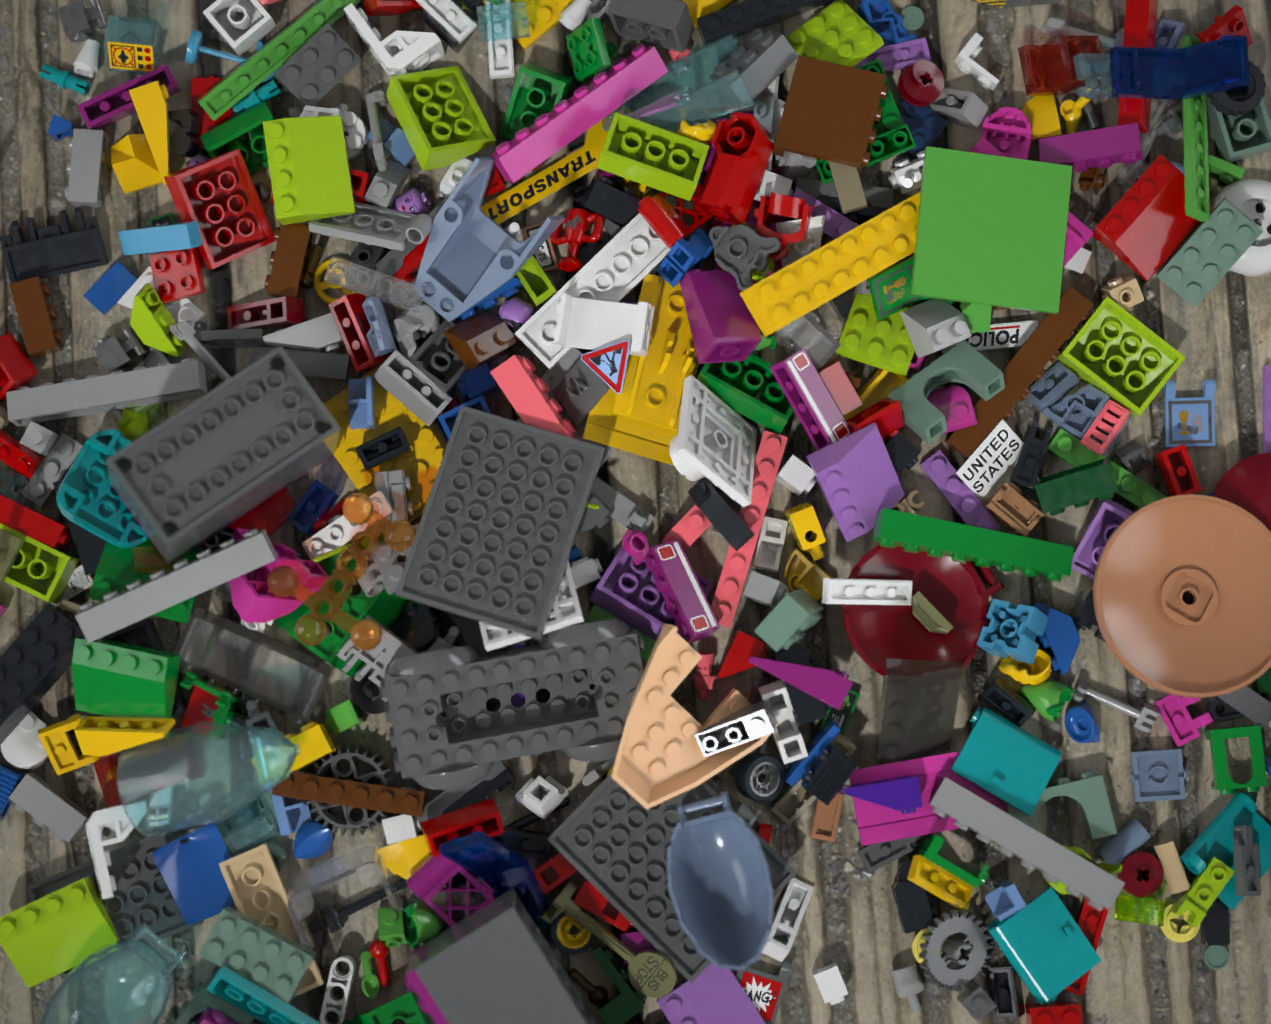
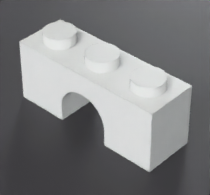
(786, 734)

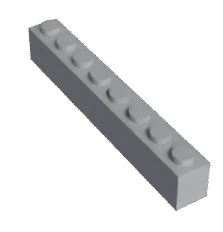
(107, 392)
(176, 585)
(1027, 844)

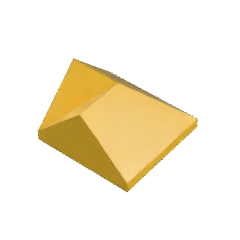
(134, 163)

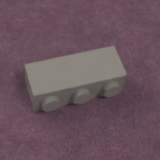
(87, 168)
(412, 387)
(49, 808)

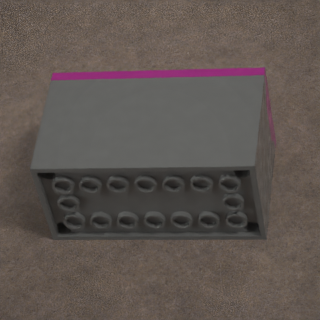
(224, 455)
(494, 972)

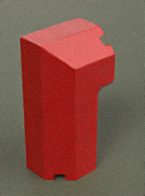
(736, 168)

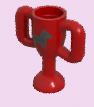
(576, 233)

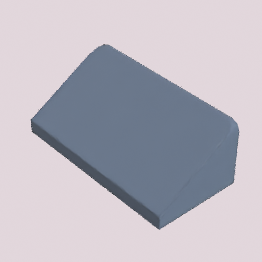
(1052, 386)

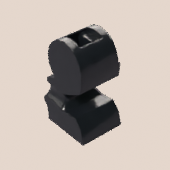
(183, 140)

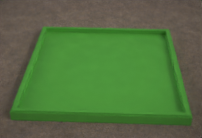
(991, 230)

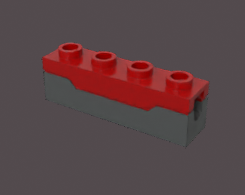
(407, 262)

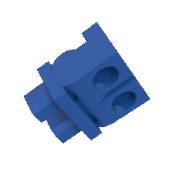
(686, 257)

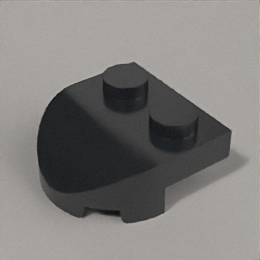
(417, 625)

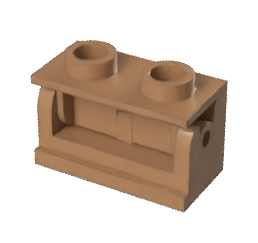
(1014, 509)

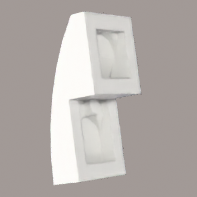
(770, 544)

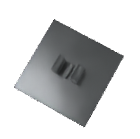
(580, 391)

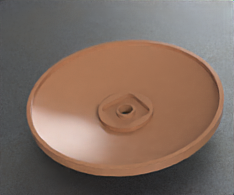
(1196, 548)

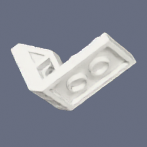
(402, 50)
(120, 827)

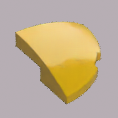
(1043, 117)
(805, 574)
(405, 856)

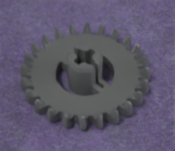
(967, 951)

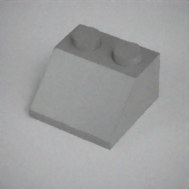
(934, 326)

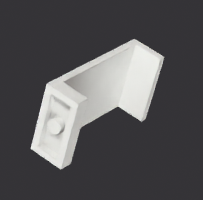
(600, 323)

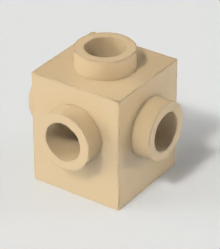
(1124, 292)

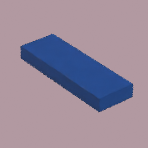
(821, 740)

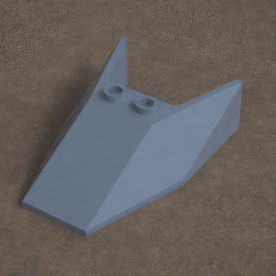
(469, 251)

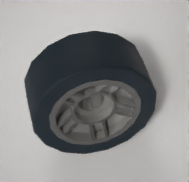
(767, 785)

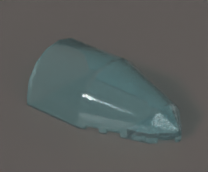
(200, 775)

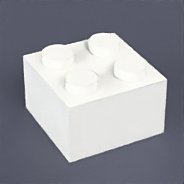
(240, 22)

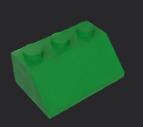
(242, 133)

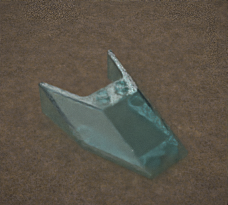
(688, 91)

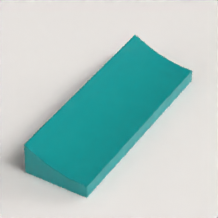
(255, 1000)

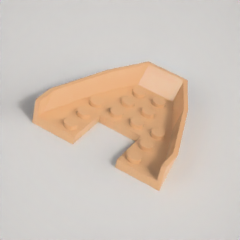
(658, 742)

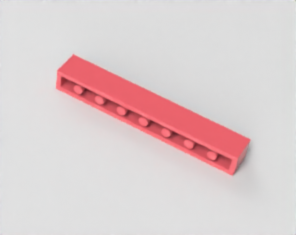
(738, 562)

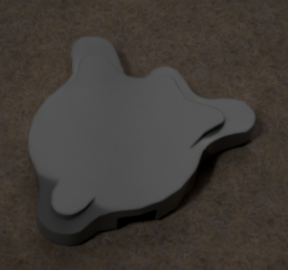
(742, 250)

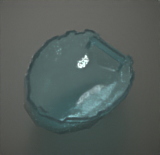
(117, 984)

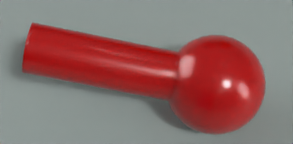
(324, 521)
(379, 950)

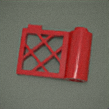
(667, 219)

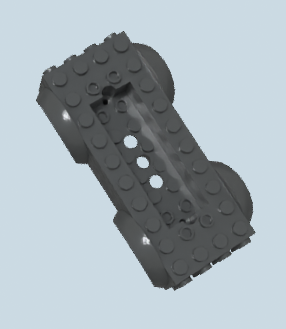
(452, 738)

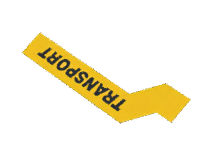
(549, 179)

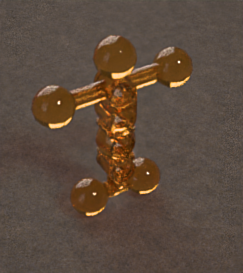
(285, 581)

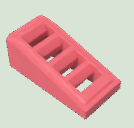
(1113, 414)

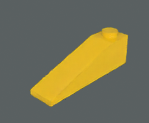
(153, 114)
(109, 735)

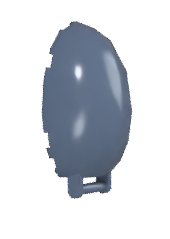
(720, 884)

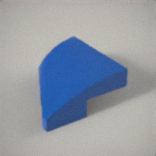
(884, 21)

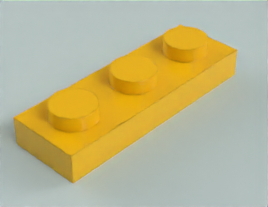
(940, 882)

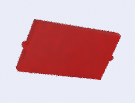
(200, 87)

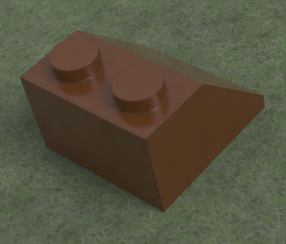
(480, 339)

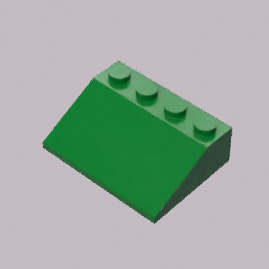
(117, 571)
(123, 679)

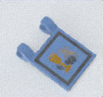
(1189, 419)

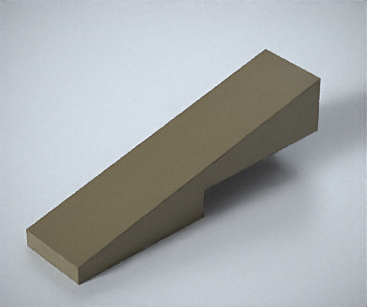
(848, 187)

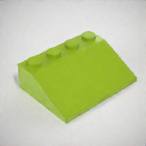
(439, 116)
(308, 168)
(1121, 357)
(56, 931)

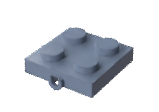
(1157, 775)

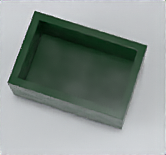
(1076, 486)

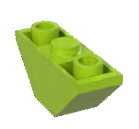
(153, 321)

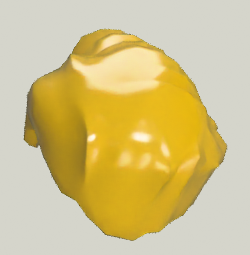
(700, 132)
(1026, 672)

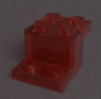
(1051, 66)

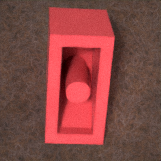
(688, 528)

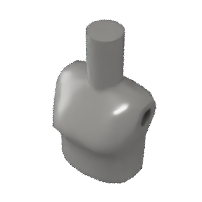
(908, 983)

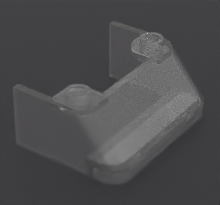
(361, 861)

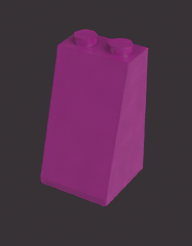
(718, 317)

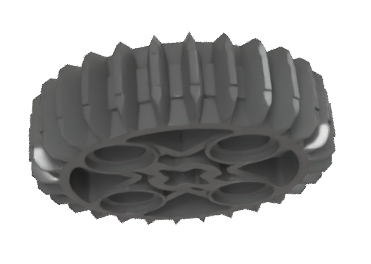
(334, 759)

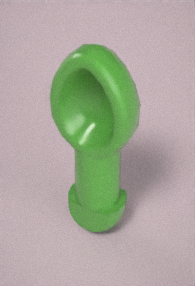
(370, 982)

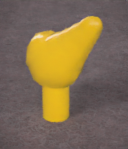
(1072, 113)

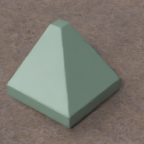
(277, 853)

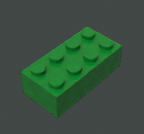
(750, 390)

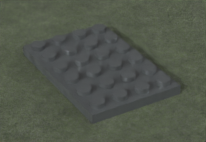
(140, 891)

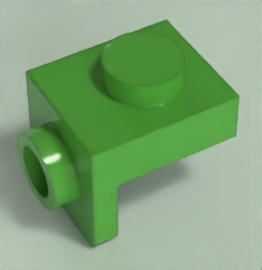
(391, 926)

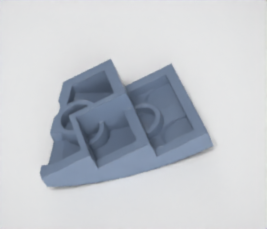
(380, 334)
(1079, 411)

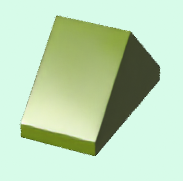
(536, 281)

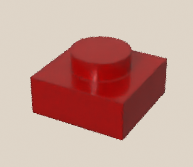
(495, 183)

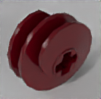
(921, 83)
(1153, 874)

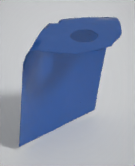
(195, 873)

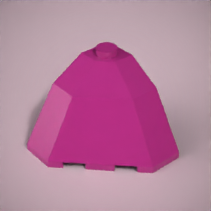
(251, 591)

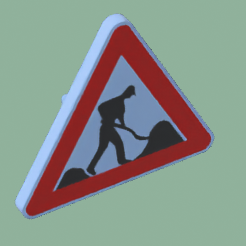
(610, 363)

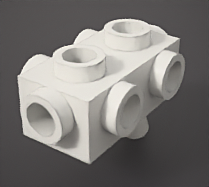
(907, 175)

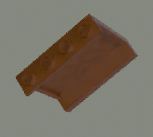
(831, 112)

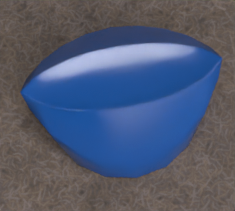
(1082, 724)
(312, 840)

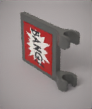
(765, 988)

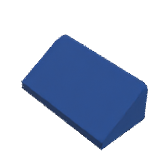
(110, 287)

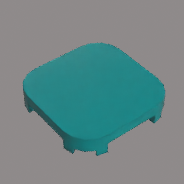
(91, 500)

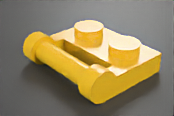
(60, 747)

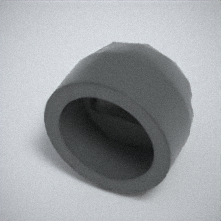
(264, 190)

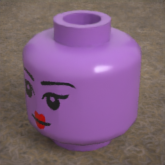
(413, 202)

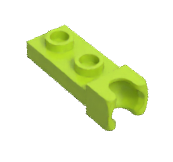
(1203, 891)

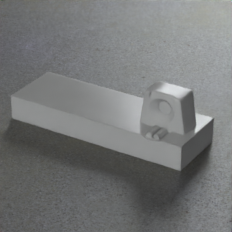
(623, 509)

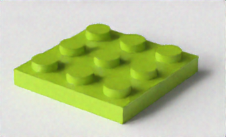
(836, 36)
(876, 342)

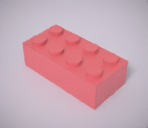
(531, 396)

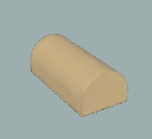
(1172, 866)

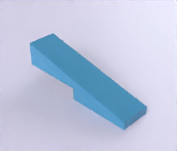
(160, 238)

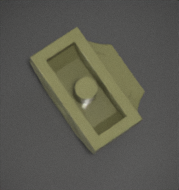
(929, 616)

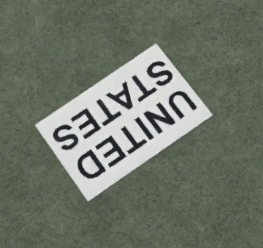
(990, 460)

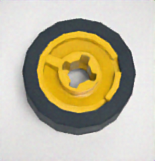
(568, 942)

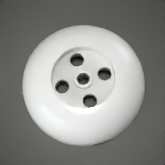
(1245, 196)

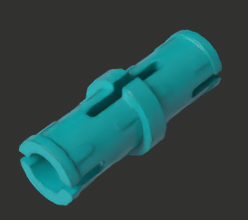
(65, 79)
(256, 97)

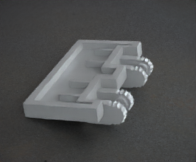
(379, 659)

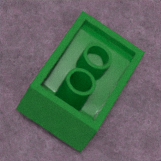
(533, 94)

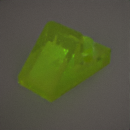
(1140, 910)

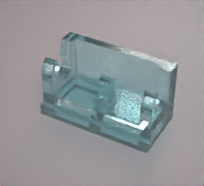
(503, 21)

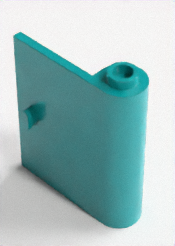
(1006, 760)
(1218, 842)
(1041, 949)

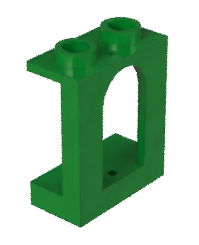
(1219, 761)
(930, 849)

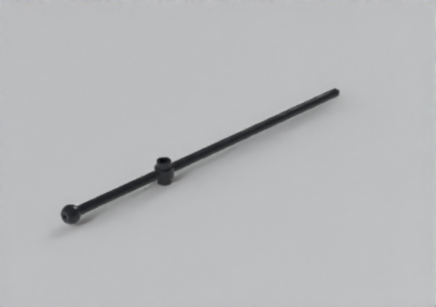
(333, 918)

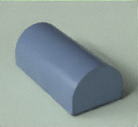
(1168, 33)
(1123, 843)

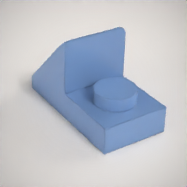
(395, 143)

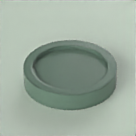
(912, 17)
(1216, 957)

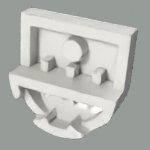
(23, 746)

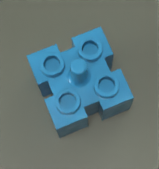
(1012, 631)

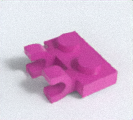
(1178, 720)

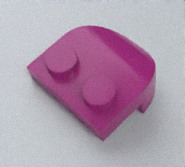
(1009, 132)
(955, 405)

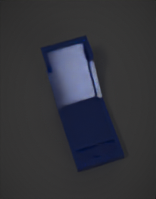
(1180, 72)
(500, 869)

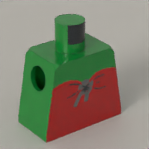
(203, 709)

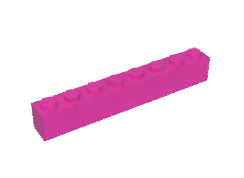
(579, 112)

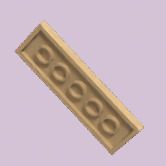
(263, 897)

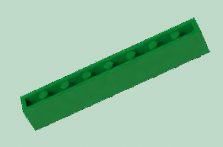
(973, 544)

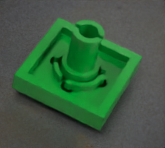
(589, 50)

